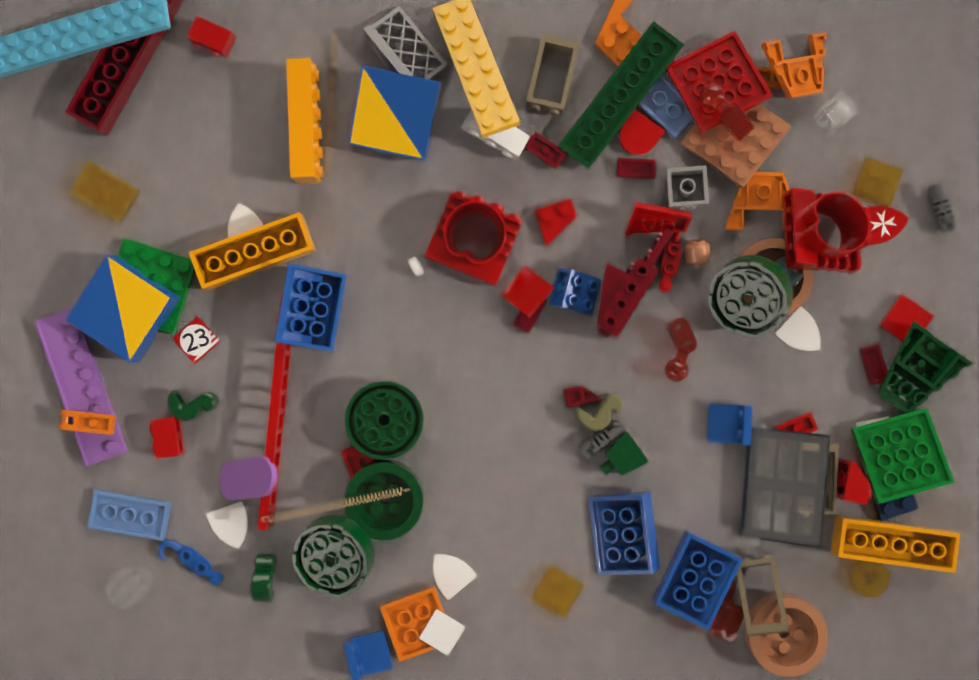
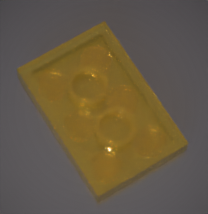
(105, 191)

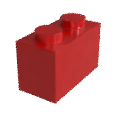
(211, 36)
(166, 437)

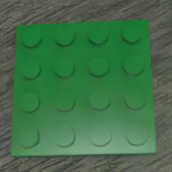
(164, 268)
(902, 456)

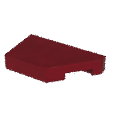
(579, 396)

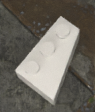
(509, 141)

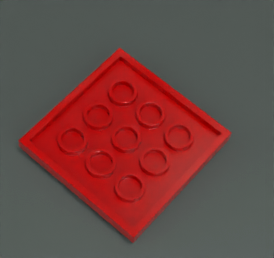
(720, 63)

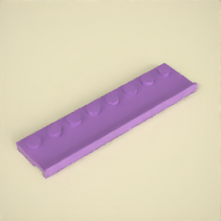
(79, 383)

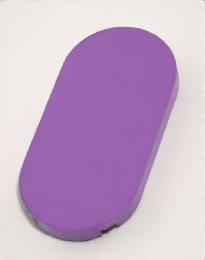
(247, 478)

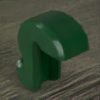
(194, 409)
(263, 578)

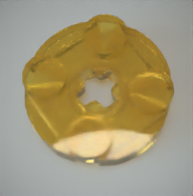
(873, 588)

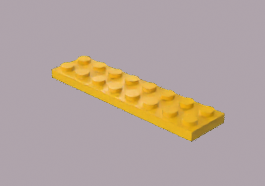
(476, 67)

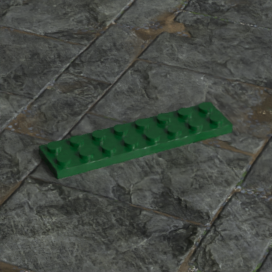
(621, 95)

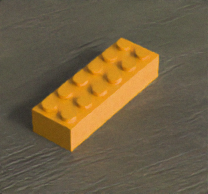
(304, 121)
(252, 251)
(895, 543)

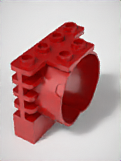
(803, 243)
(444, 252)

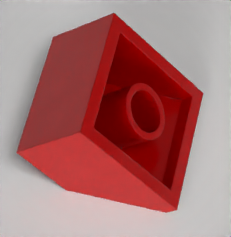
(851, 483)

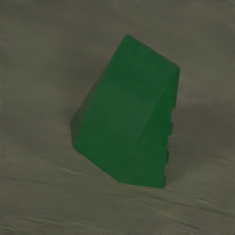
(920, 369)

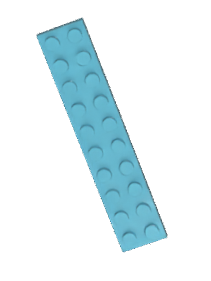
(81, 34)

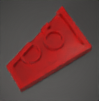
(653, 218)

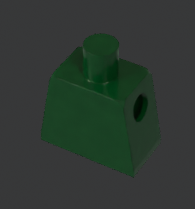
(623, 456)

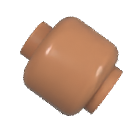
(697, 253)

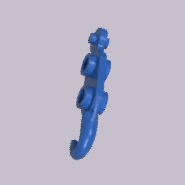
(193, 560)

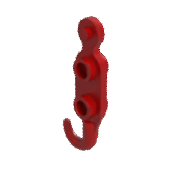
(670, 262)

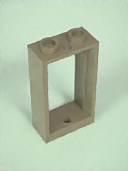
(558, 44)
(831, 491)
(764, 629)

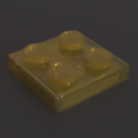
(878, 181)
(557, 590)

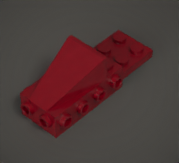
(618, 287)

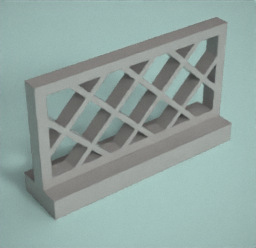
(389, 55)

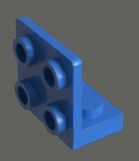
(575, 291)
(729, 423)
(367, 654)

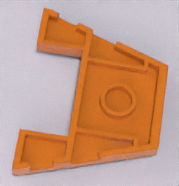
(617, 35)
(798, 75)
(761, 193)

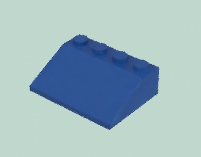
(310, 307)
(624, 533)
(697, 580)

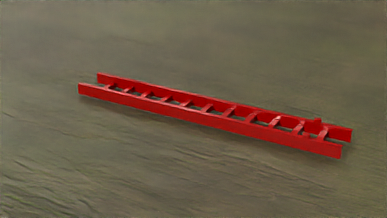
(275, 425)

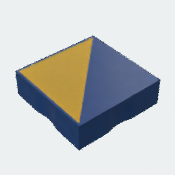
(394, 112)
(122, 308)

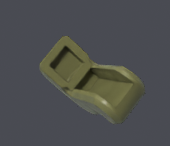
(603, 414)

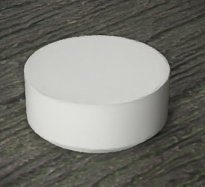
(415, 266)

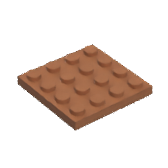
(739, 159)

